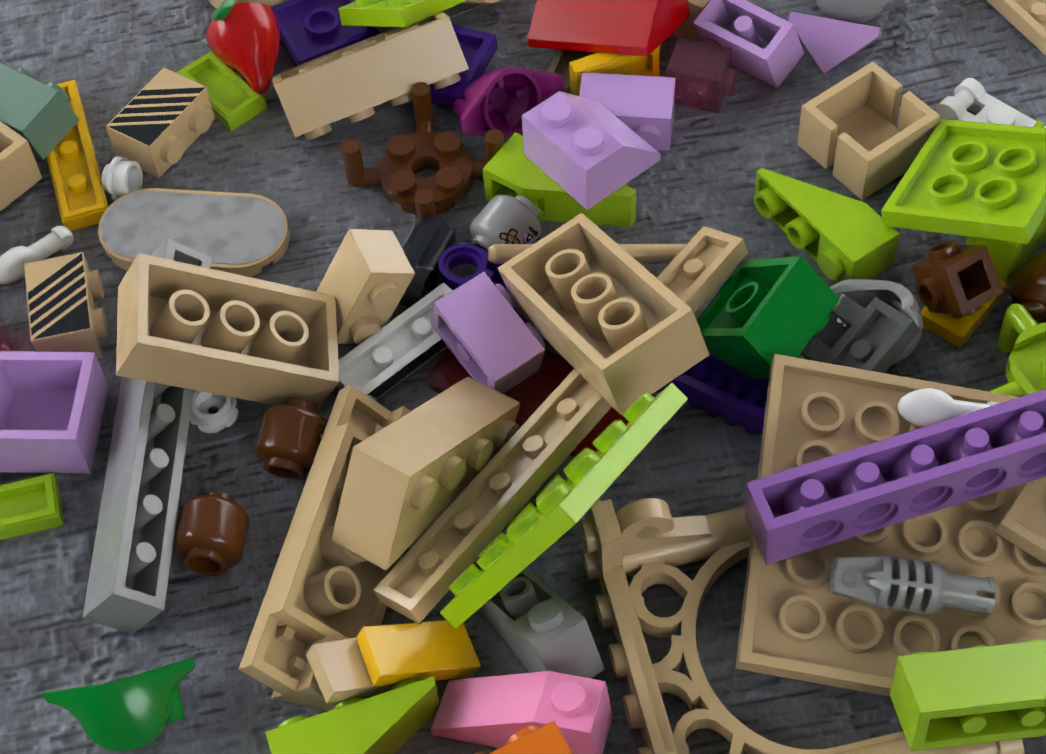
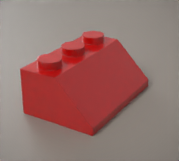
(605, 25)

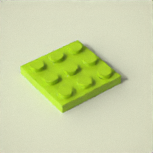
(974, 183)

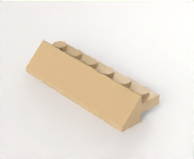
(317, 585)

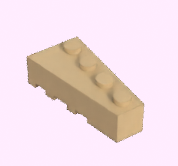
(418, 468)

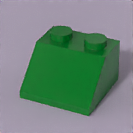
(766, 312)

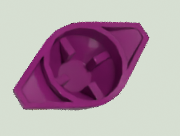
(502, 98)

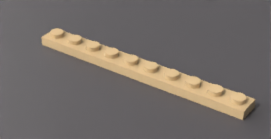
(534, 452)

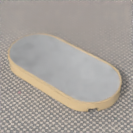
(233, 228)

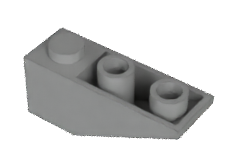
(542, 628)

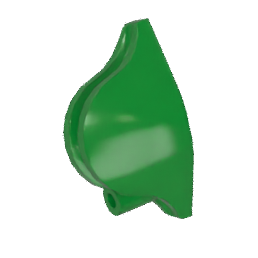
(129, 710)

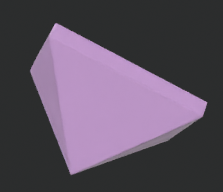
(832, 39)

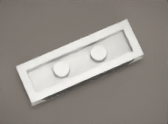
(395, 350)

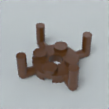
(417, 152)

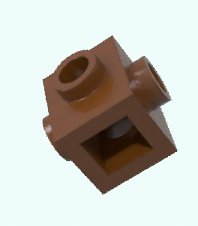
(956, 278)

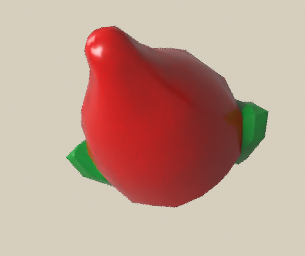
(246, 40)

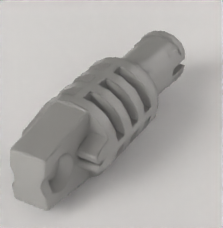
(909, 585)

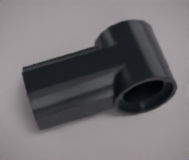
(423, 249)

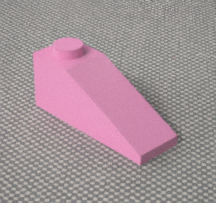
(497, 707)

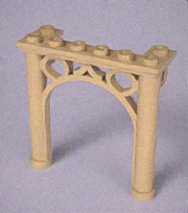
(649, 545)

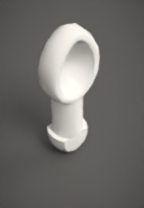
(13, 260)
(933, 406)

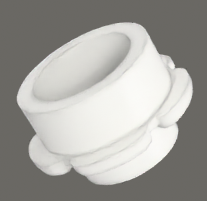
(121, 177)
(204, 403)

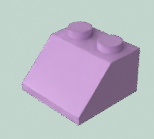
(584, 147)

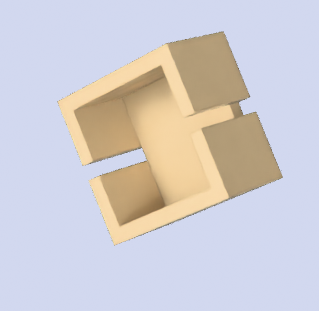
(857, 130)

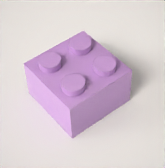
(50, 411)

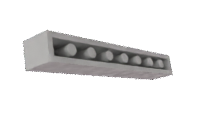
(140, 494)

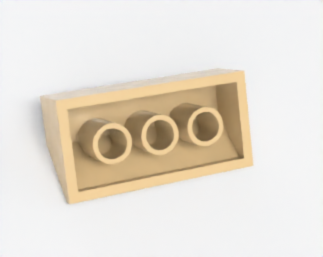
(369, 74)

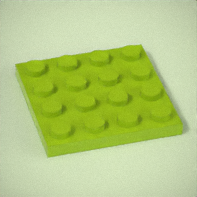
(561, 503)

